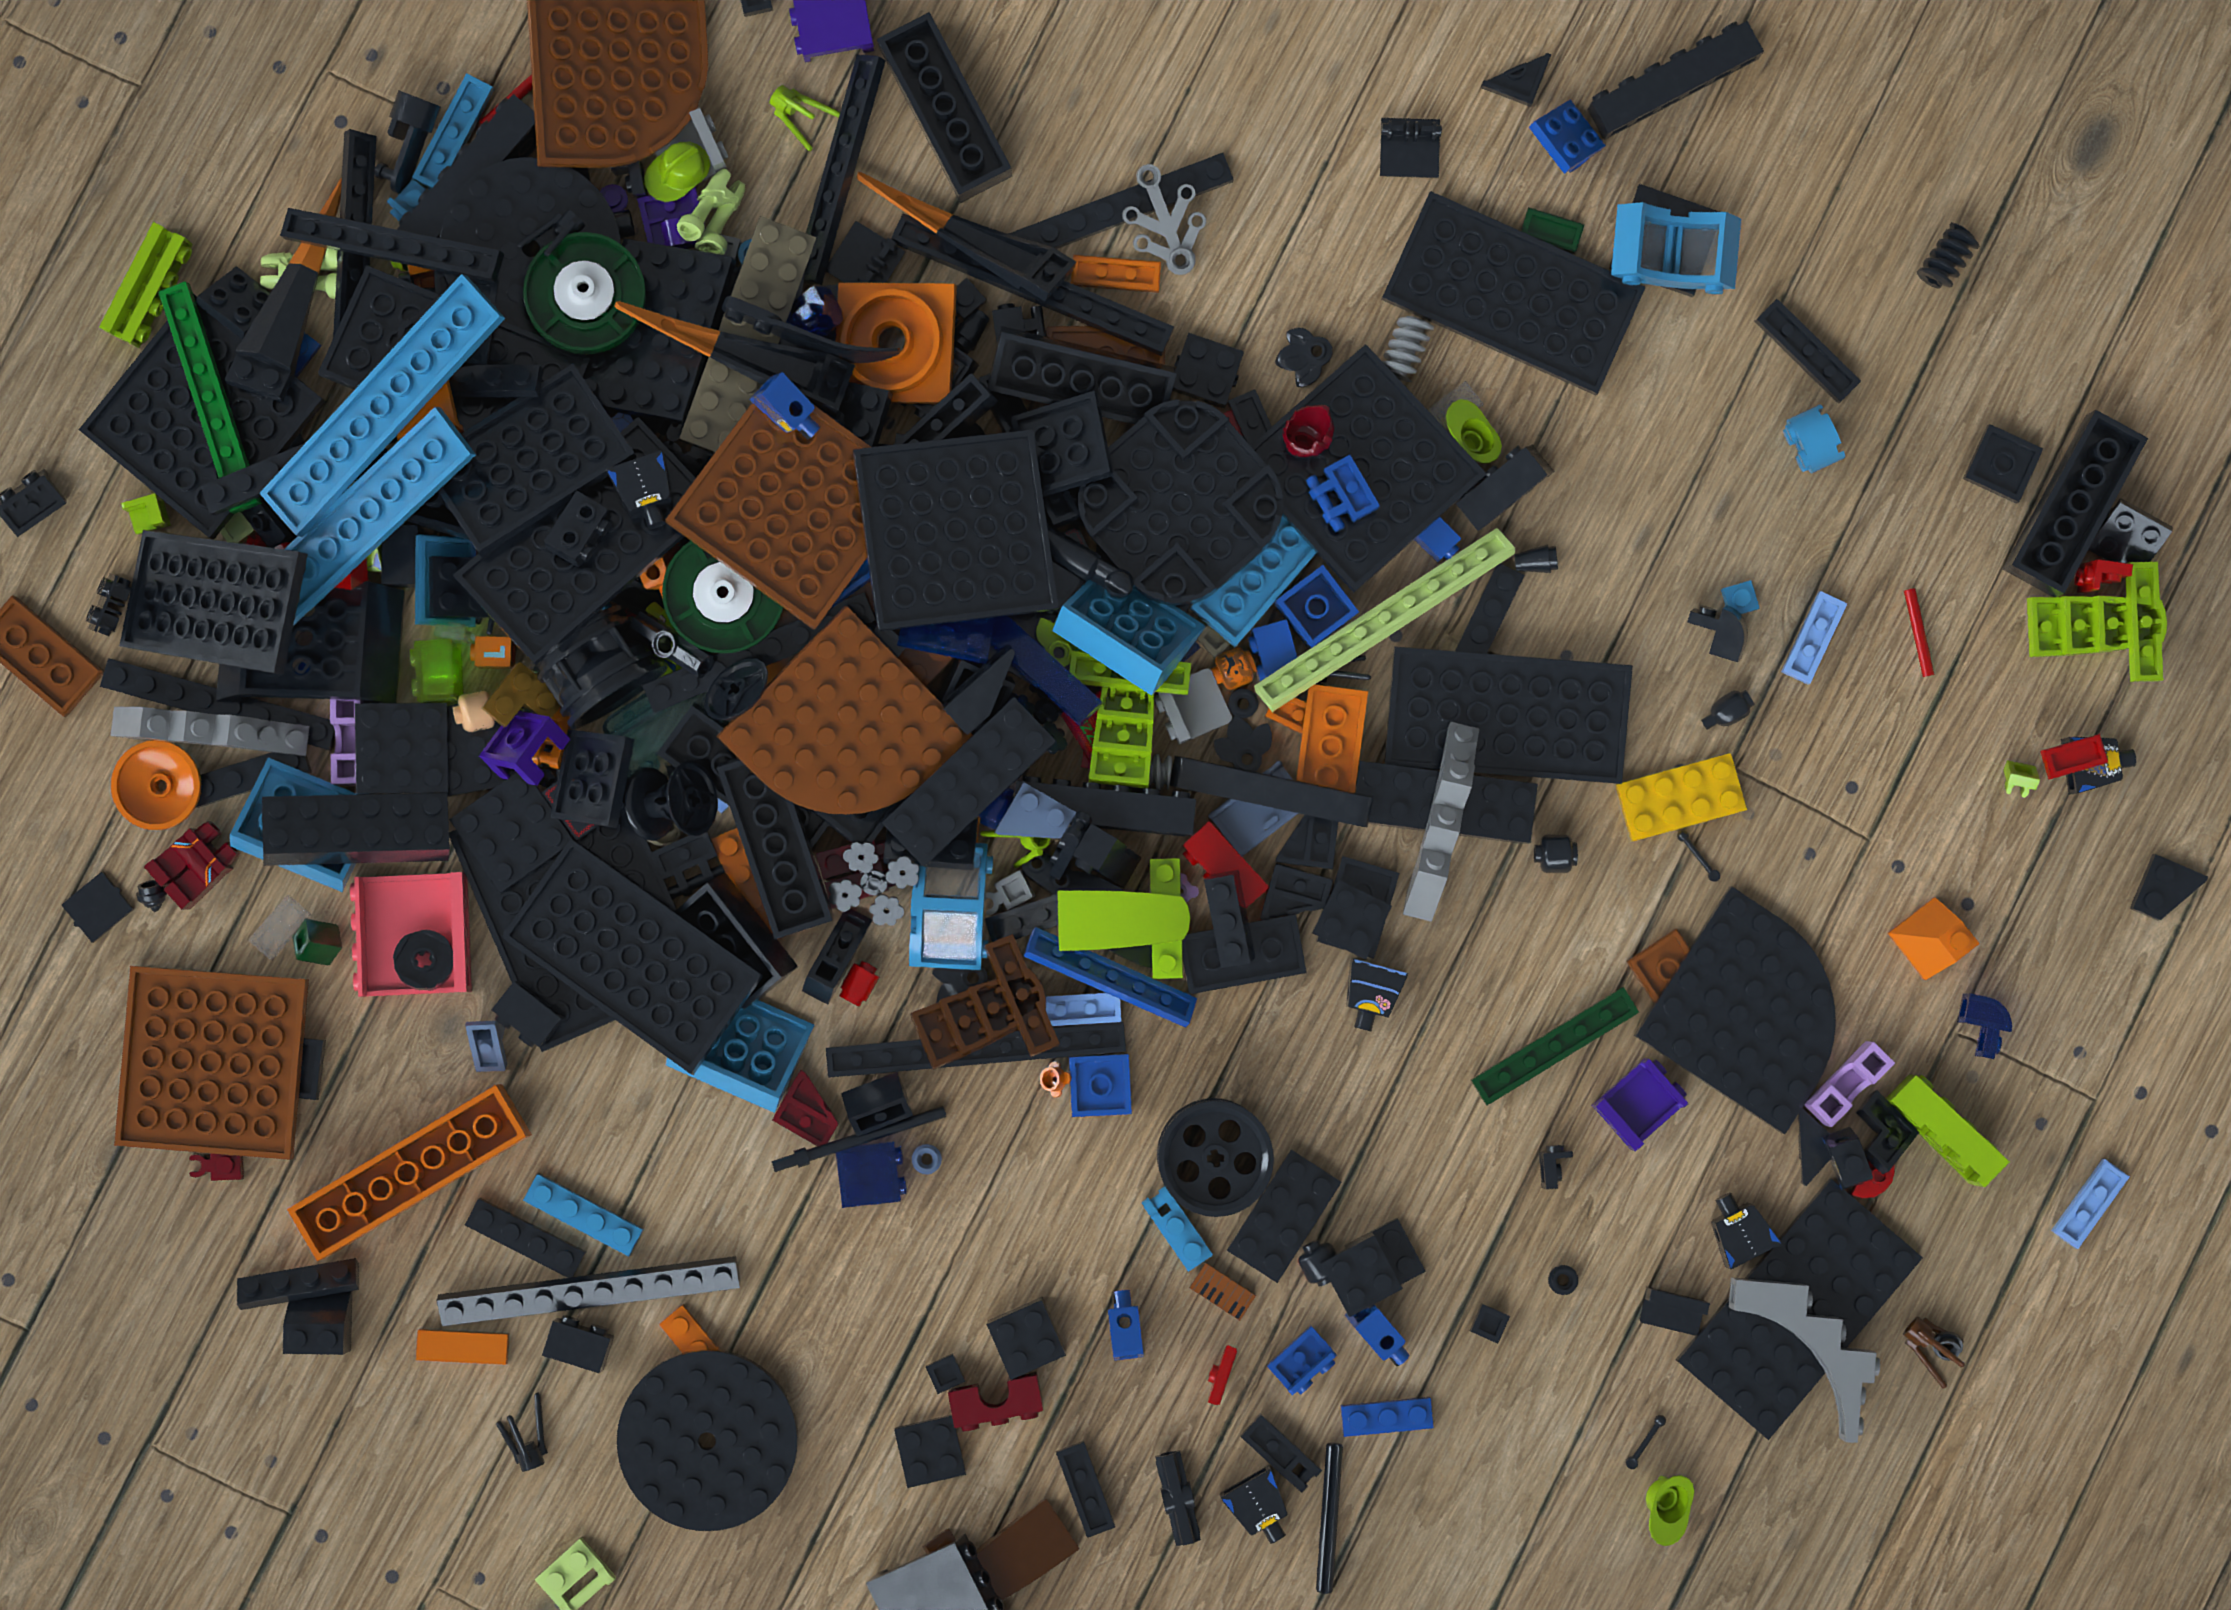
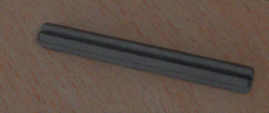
(1329, 1518)

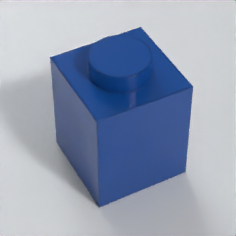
(1439, 540)

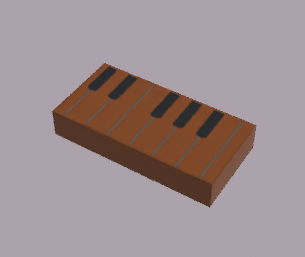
(1222, 1291)

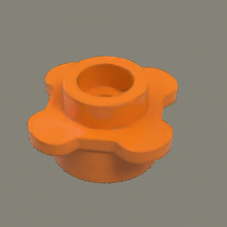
(1047, 1079)

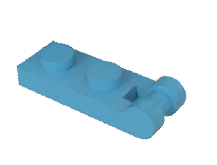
(1177, 1230)

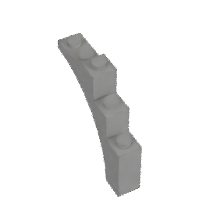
(209, 729)
(1443, 822)
(1822, 1334)

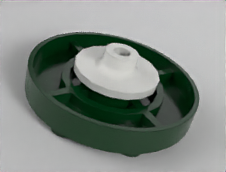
(588, 319)
(704, 617)

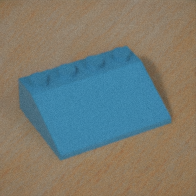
(1128, 633)
(284, 780)
(755, 1055)

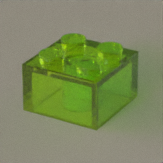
(437, 671)

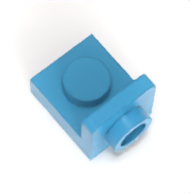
(406, 200)

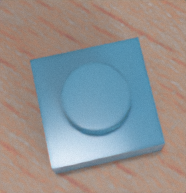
(1741, 597)

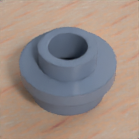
(922, 1168)

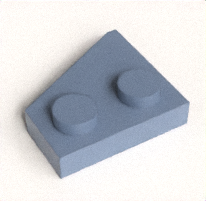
(1035, 816)

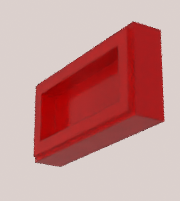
(2074, 756)

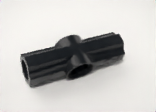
(659, 637)
(1177, 1498)

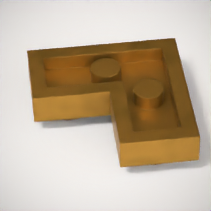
(520, 689)

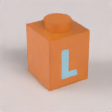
(493, 652)

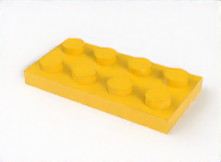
(1680, 797)

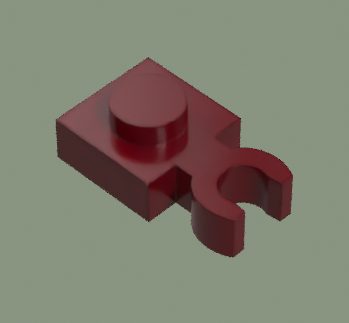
(220, 1165)

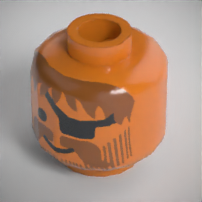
(1234, 668)

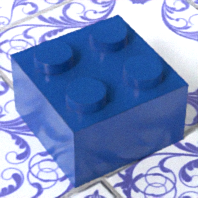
(1316, 607)

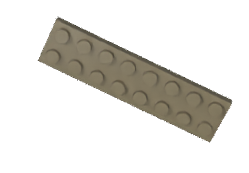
(766, 280)

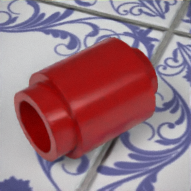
(859, 983)

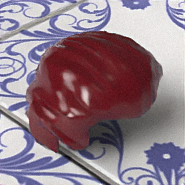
(1309, 431)

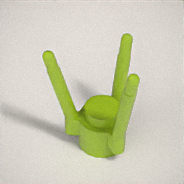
(788, 102)
(1034, 844)

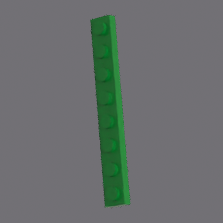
(205, 383)

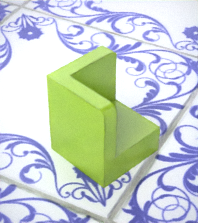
(147, 513)

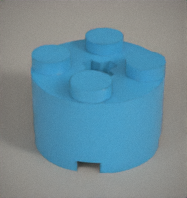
(1814, 439)

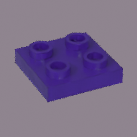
(662, 217)

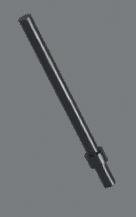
(803, 1157)

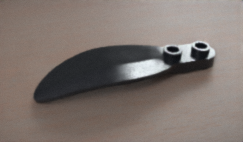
(768, 322)
(1083, 882)

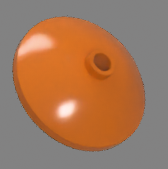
(137, 785)

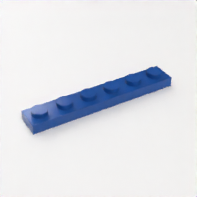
(1112, 978)

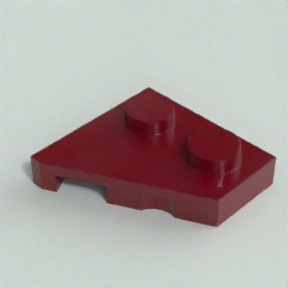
(806, 1112)

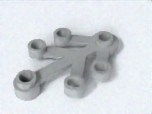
(1167, 223)

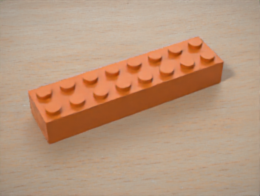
(409, 1172)

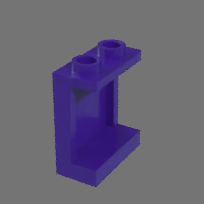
(831, 27)
(1640, 1103)

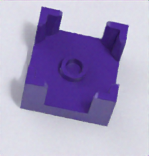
(518, 743)

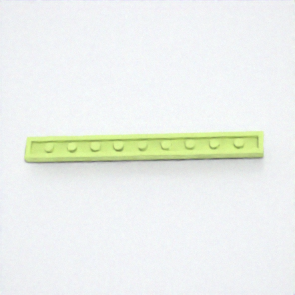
(1384, 619)

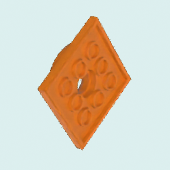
(925, 315)

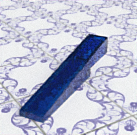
(1045, 671)

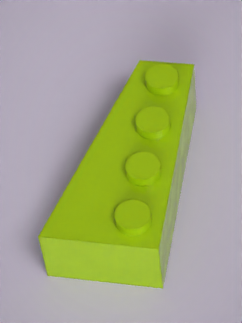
(1947, 1131)

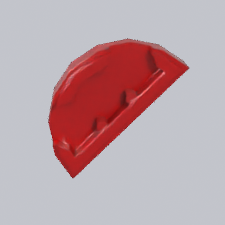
(1875, 1186)
(1219, 1375)

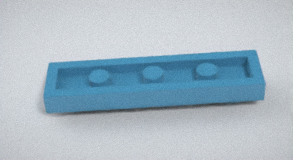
(454, 129)
(583, 1214)

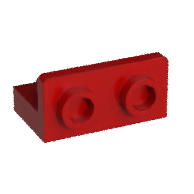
(2099, 572)

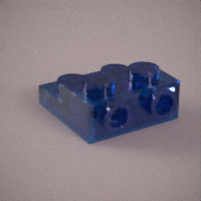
(870, 1174)

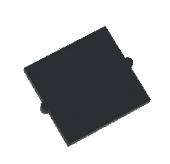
(97, 907)

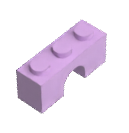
(343, 760)
(1857, 1073)

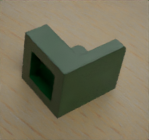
(317, 942)

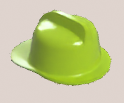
(677, 171)
(1473, 431)
(1669, 1508)

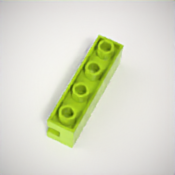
(138, 296)

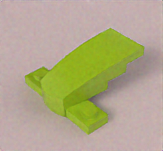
(2105, 624)
(1123, 721)
(1130, 919)

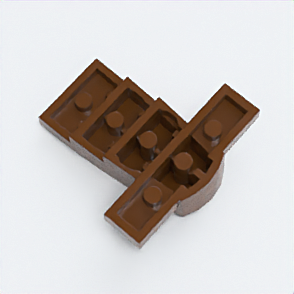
(988, 1011)
(1020, 1550)

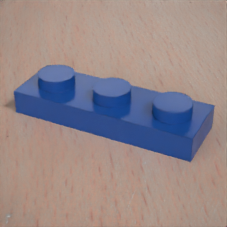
(1386, 1416)

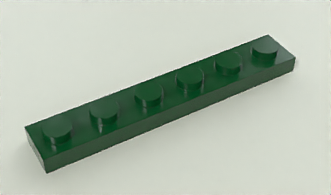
(1554, 1046)

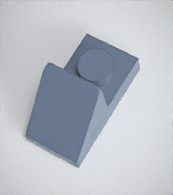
(487, 1045)

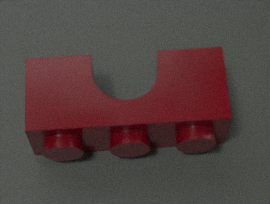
(971, 1409)

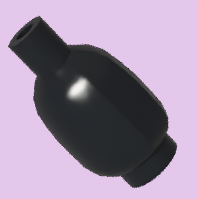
(1729, 709)

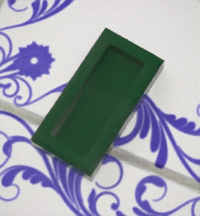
(1553, 229)

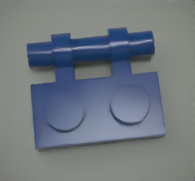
(1350, 488)

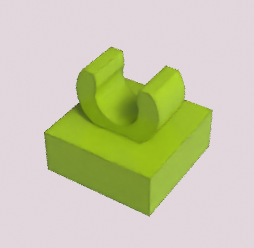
(2020, 775)

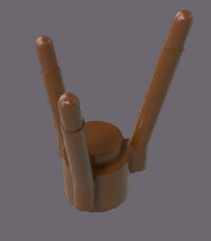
(1920, 1333)

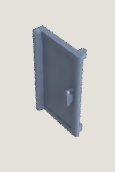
(1246, 822)

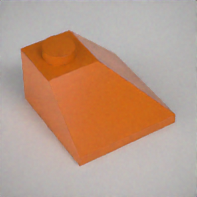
(1933, 938)

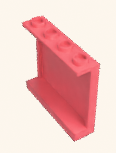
(402, 905)

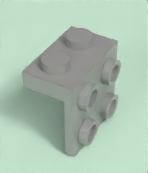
(700, 131)
(1196, 712)

